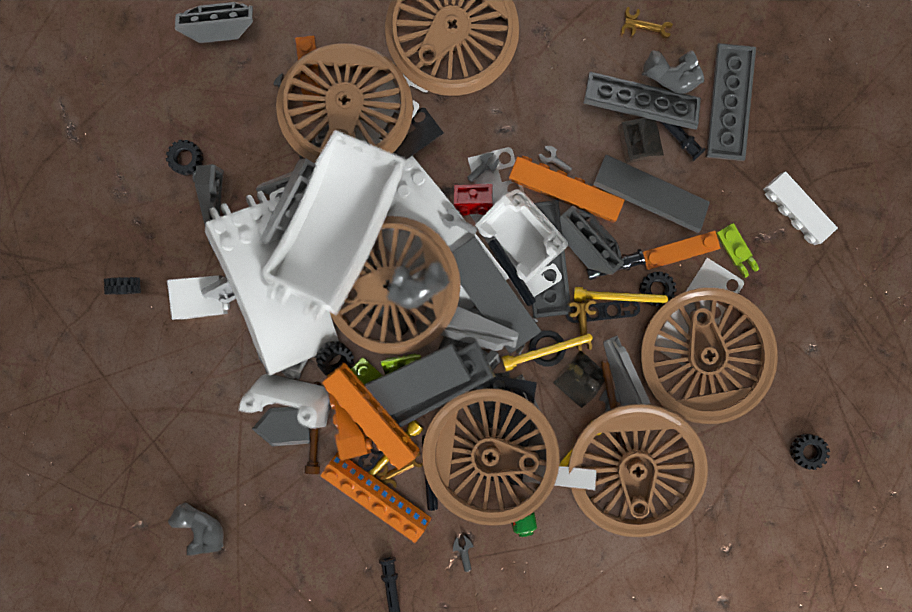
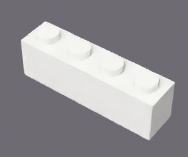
(799, 208)

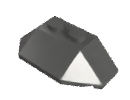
(215, 21)
(590, 241)

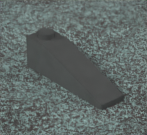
(208, 186)

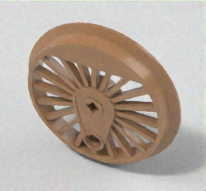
(443, 41)
(339, 116)
(373, 290)
(705, 338)
(508, 458)
(640, 484)

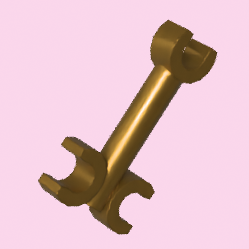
(632, 22)
(581, 310)
(386, 475)

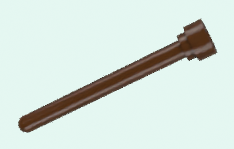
(612, 398)
(312, 465)

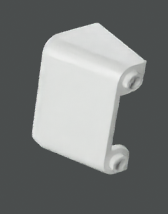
(523, 233)
(309, 398)

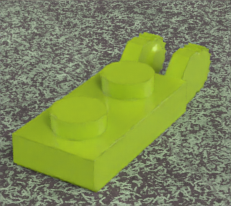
(737, 249)

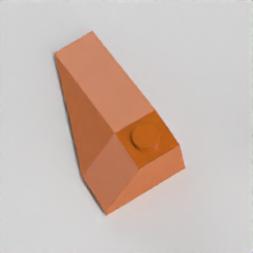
(351, 438)

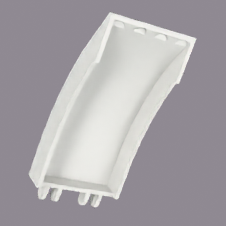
(423, 201)
(334, 224)
(278, 330)

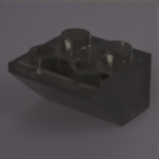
(640, 140)
(580, 379)

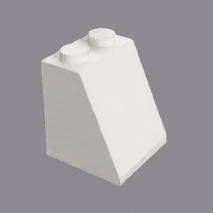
(188, 301)

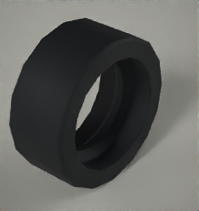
(547, 333)

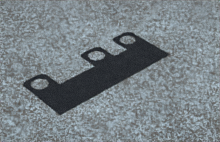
(424, 134)
(518, 387)

